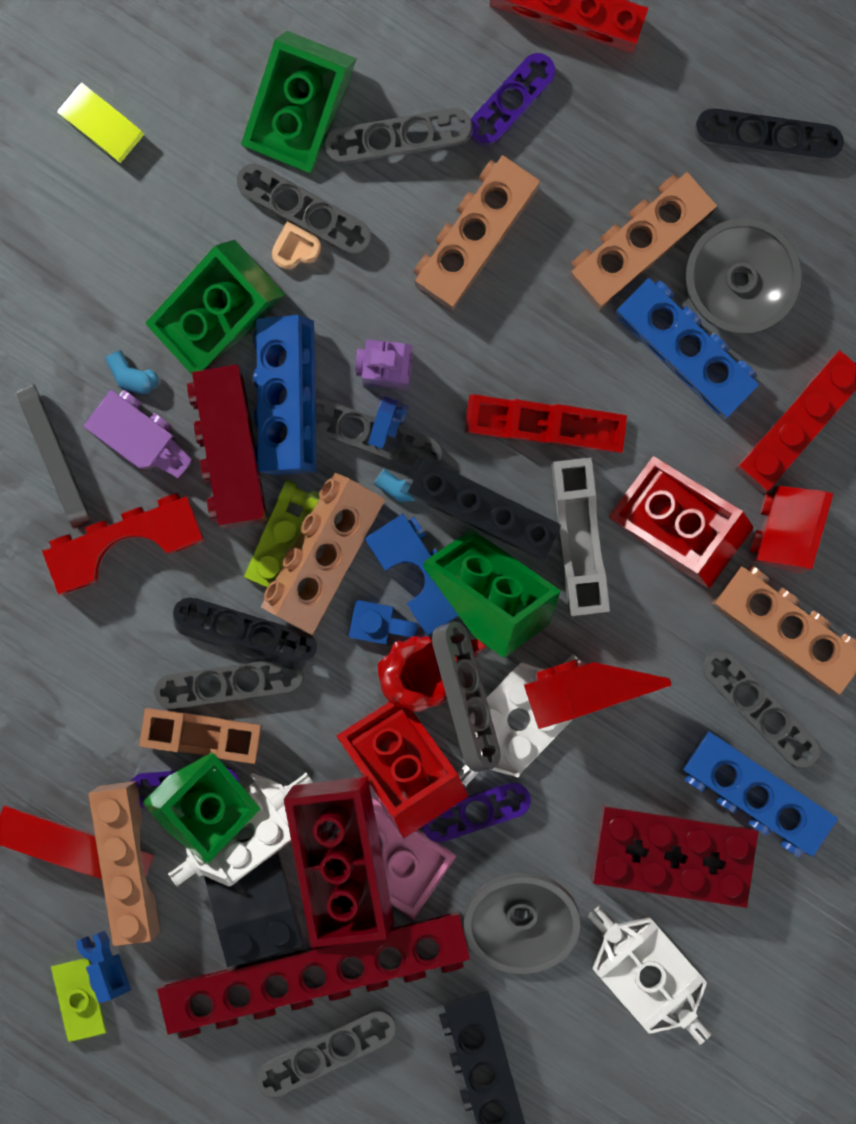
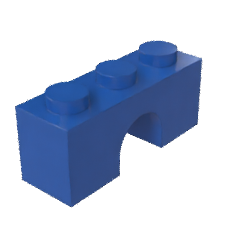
(401, 543)

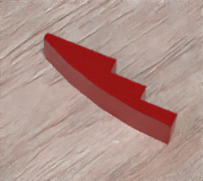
(545, 423)
(54, 842)

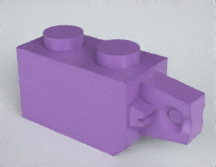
(385, 364)
(136, 436)

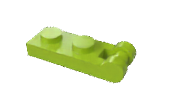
(280, 534)

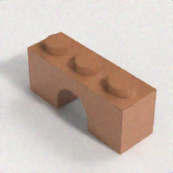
(201, 735)

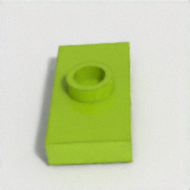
(77, 1000)

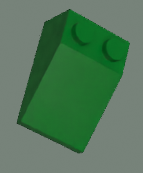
(297, 100)
(214, 307)
(492, 592)

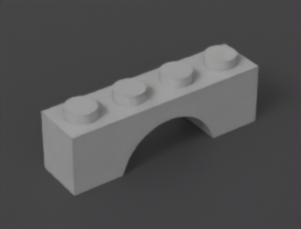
(580, 537)

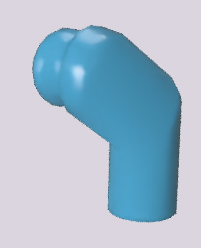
(131, 379)
(392, 486)

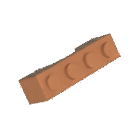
(117, 834)

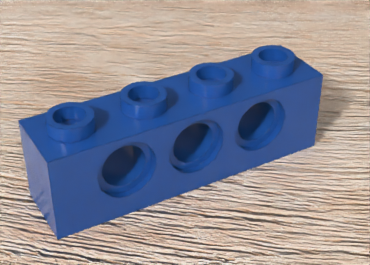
(719, 397)
(298, 410)
(813, 820)

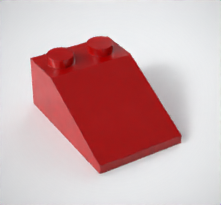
(682, 521)
(791, 528)
(577, 690)
(403, 767)

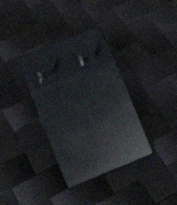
(255, 913)

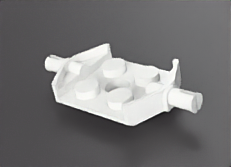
(516, 747)
(242, 857)
(639, 944)

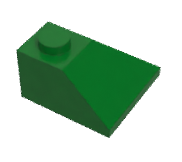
(202, 806)

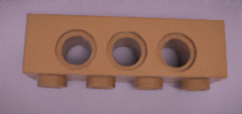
(502, 177)
(693, 209)
(340, 546)
(735, 603)

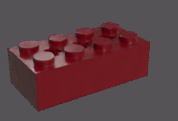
(229, 447)
(654, 872)
(324, 879)

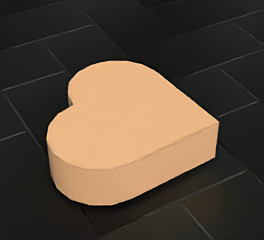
(295, 247)

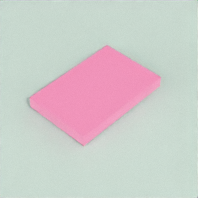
(410, 864)

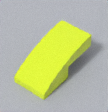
(100, 123)

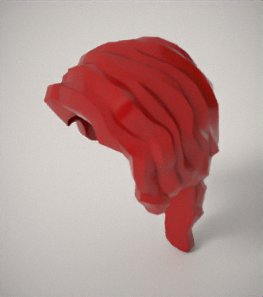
(412, 675)

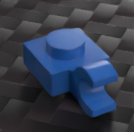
(387, 421)
(375, 622)
(106, 971)

